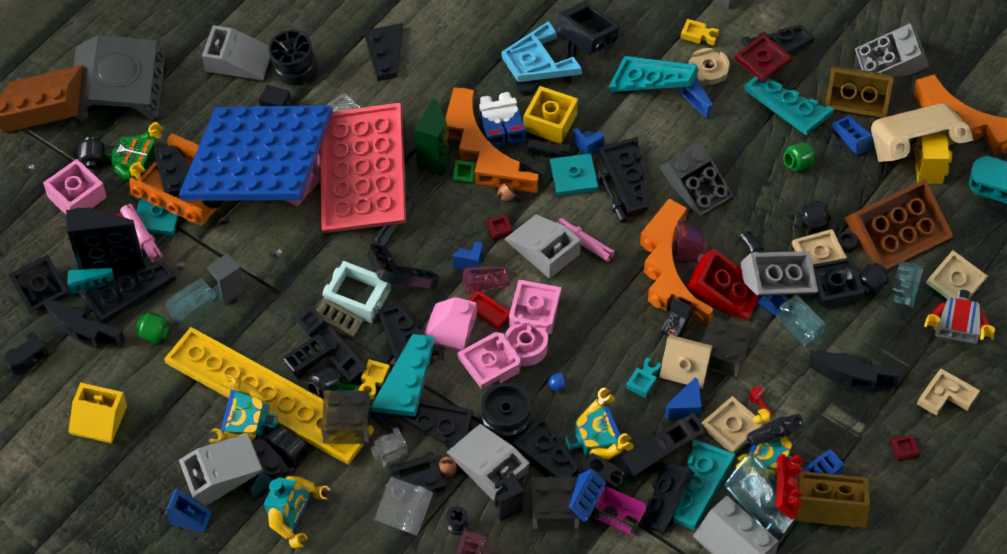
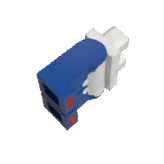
(499, 114)

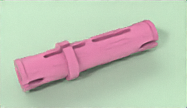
(145, 239)
(589, 242)

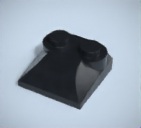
(38, 282)
(838, 283)
(272, 467)

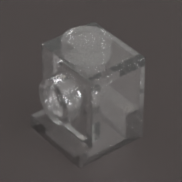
(390, 447)

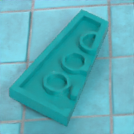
(651, 74)
(796, 110)
(406, 380)
(710, 470)

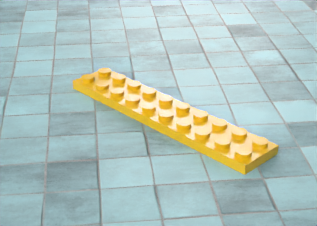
(296, 407)

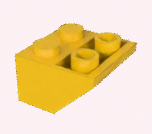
(96, 412)

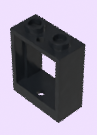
(569, 27)

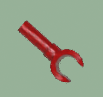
(755, 397)

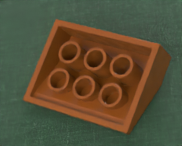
(41, 99)
(900, 225)

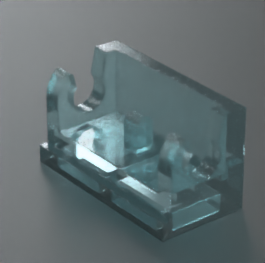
(907, 282)
(189, 299)
(800, 321)

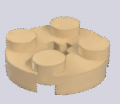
(715, 74)

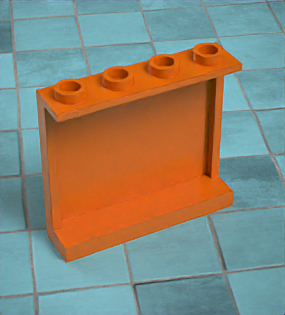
(150, 187)

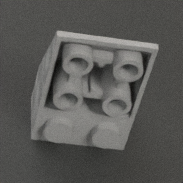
(893, 53)
(235, 54)
(545, 244)
(488, 459)
(220, 468)

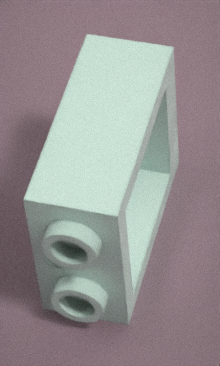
(365, 311)

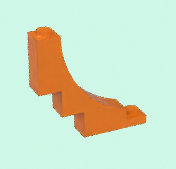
(492, 166)

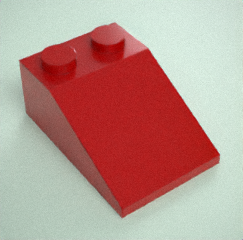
(722, 285)

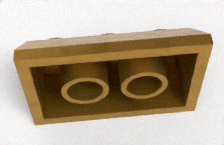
(859, 91)
(834, 499)

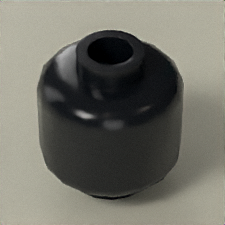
(91, 152)
(815, 216)
(874, 278)
(322, 380)

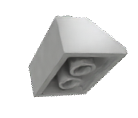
(779, 273)
(733, 531)

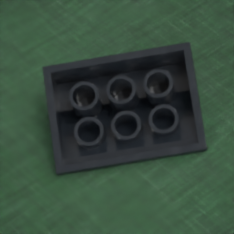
(104, 241)

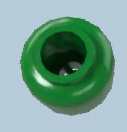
(799, 156)
(152, 327)

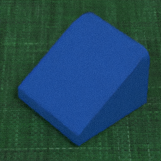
(772, 302)

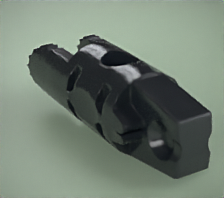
(776, 429)

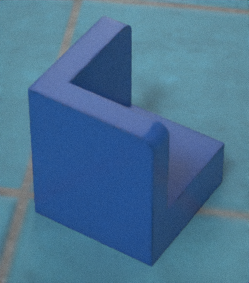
(588, 142)
(468, 258)

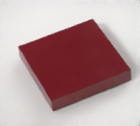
(763, 58)

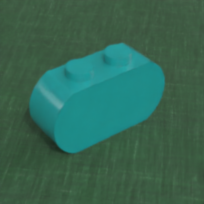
(989, 178)

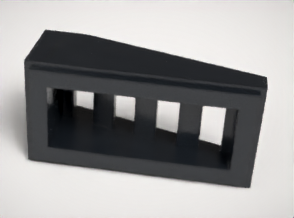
(296, 354)

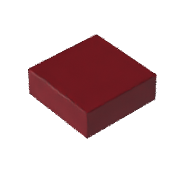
(499, 227)
(904, 448)

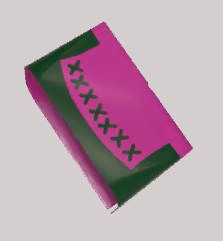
(619, 502)

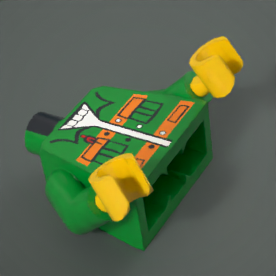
(134, 153)

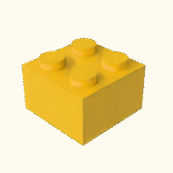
(550, 114)
(933, 157)

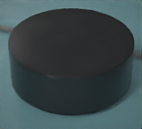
(526, 87)
(848, 241)

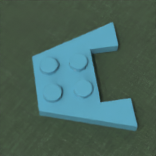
(531, 61)

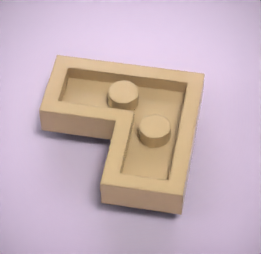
(944, 388)

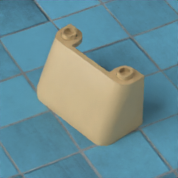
(893, 132)

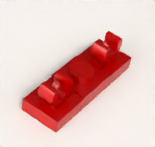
(788, 486)

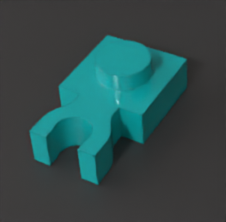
(643, 380)

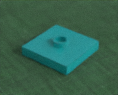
(573, 175)
(157, 219)

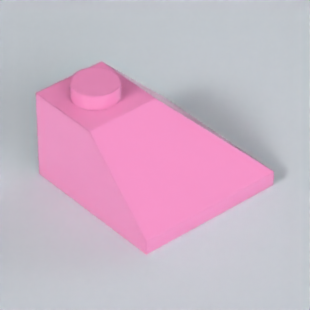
(452, 323)

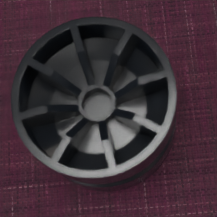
(293, 57)

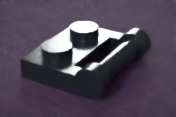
(429, 479)

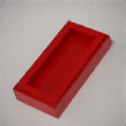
(490, 310)

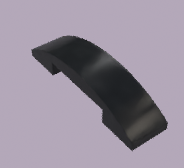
(341, 354)

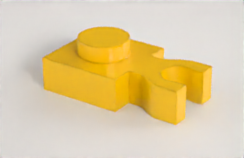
(697, 31)
(374, 377)

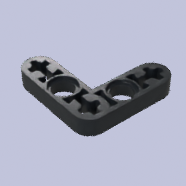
(391, 273)

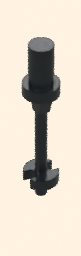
(617, 207)

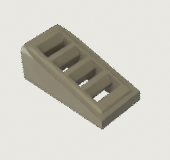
(333, 309)

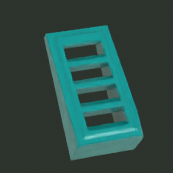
(88, 279)

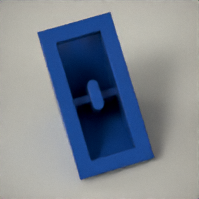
(685, 402)
(187, 512)

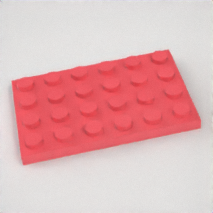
(363, 169)

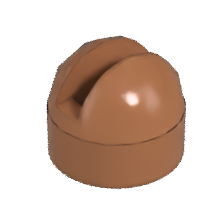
(506, 192)
(447, 469)

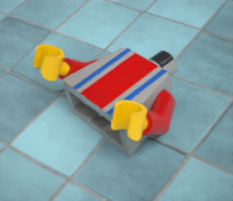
(960, 319)

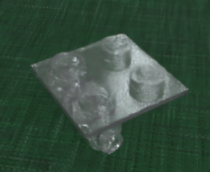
(403, 506)

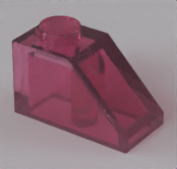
(689, 243)

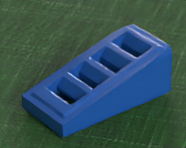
(698, 98)
(851, 134)
(828, 461)
(587, 492)

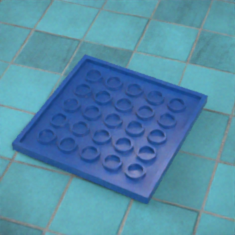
(257, 153)

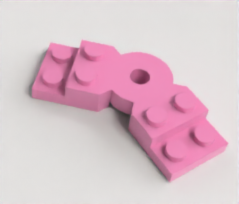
(530, 320)

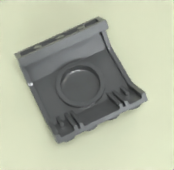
(120, 74)

